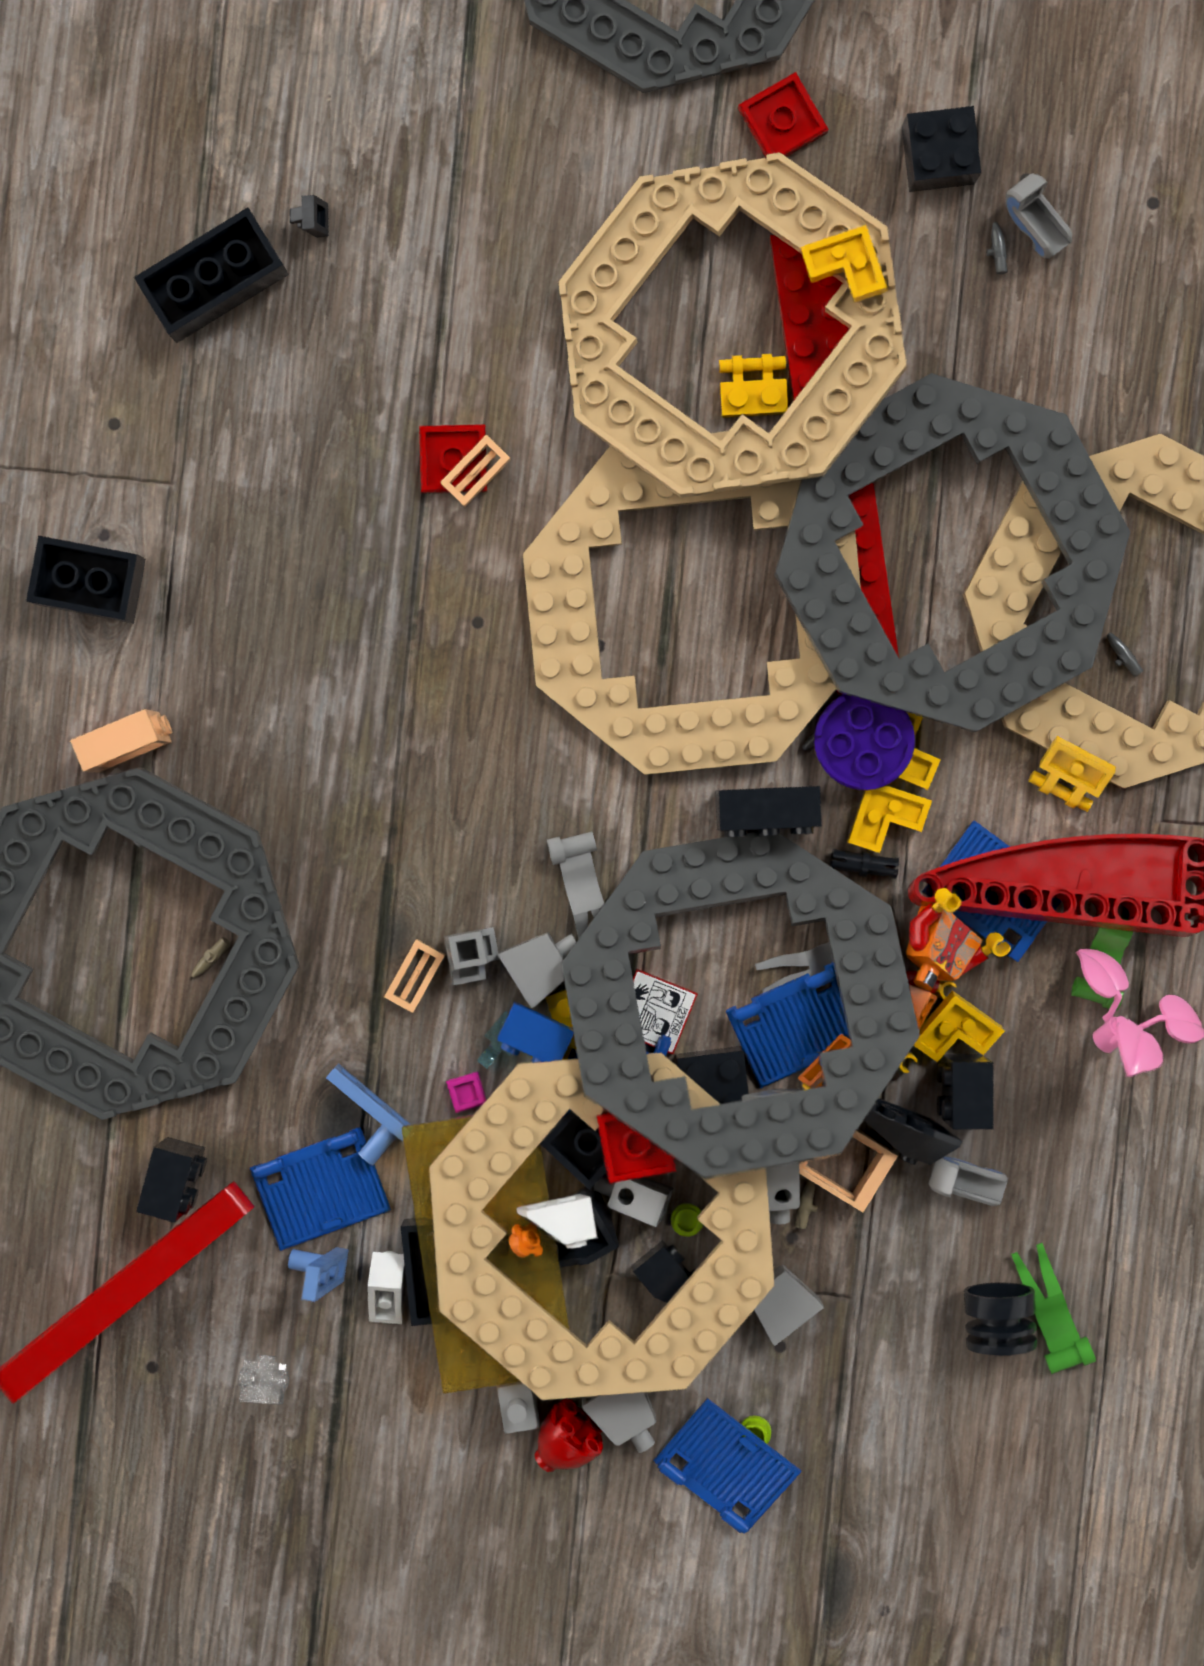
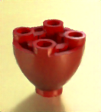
(567, 1438)

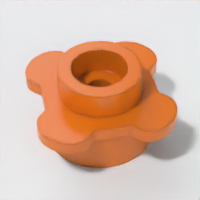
(525, 1241)

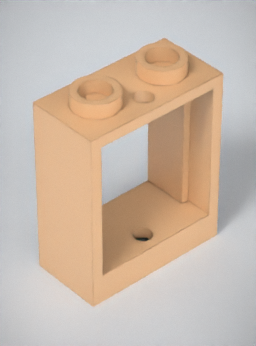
(122, 740)
(870, 1180)

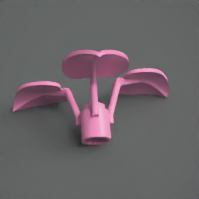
(1137, 1048)

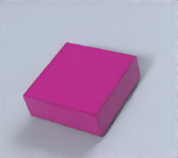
(466, 1091)

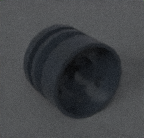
(1000, 1319)

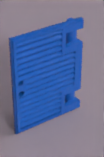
(977, 841)
(791, 1025)
(319, 1189)
(726, 1466)

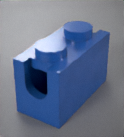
(534, 1034)

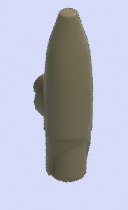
(211, 956)
(806, 1205)

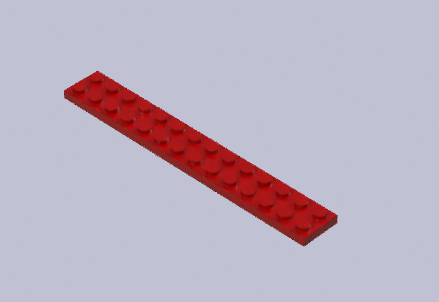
(809, 340)

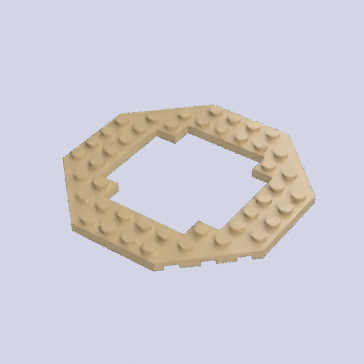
(655, 432)
(1010, 580)
(568, 643)
(520, 1329)

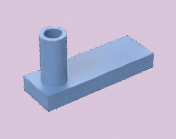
(377, 1108)
(322, 1271)

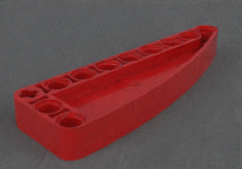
(1102, 869)
(122, 1292)

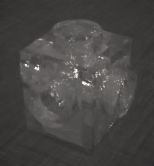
(263, 1381)

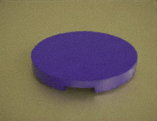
(863, 742)

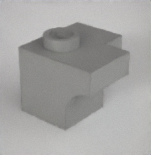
(469, 953)

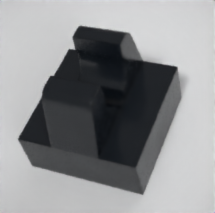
(311, 216)

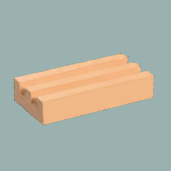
(466, 461)
(428, 950)

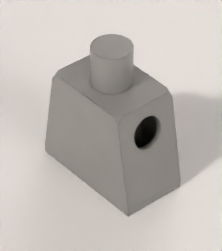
(537, 965)
(783, 1192)
(649, 1200)
(787, 1305)
(518, 1407)
(623, 1417)

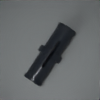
(864, 863)

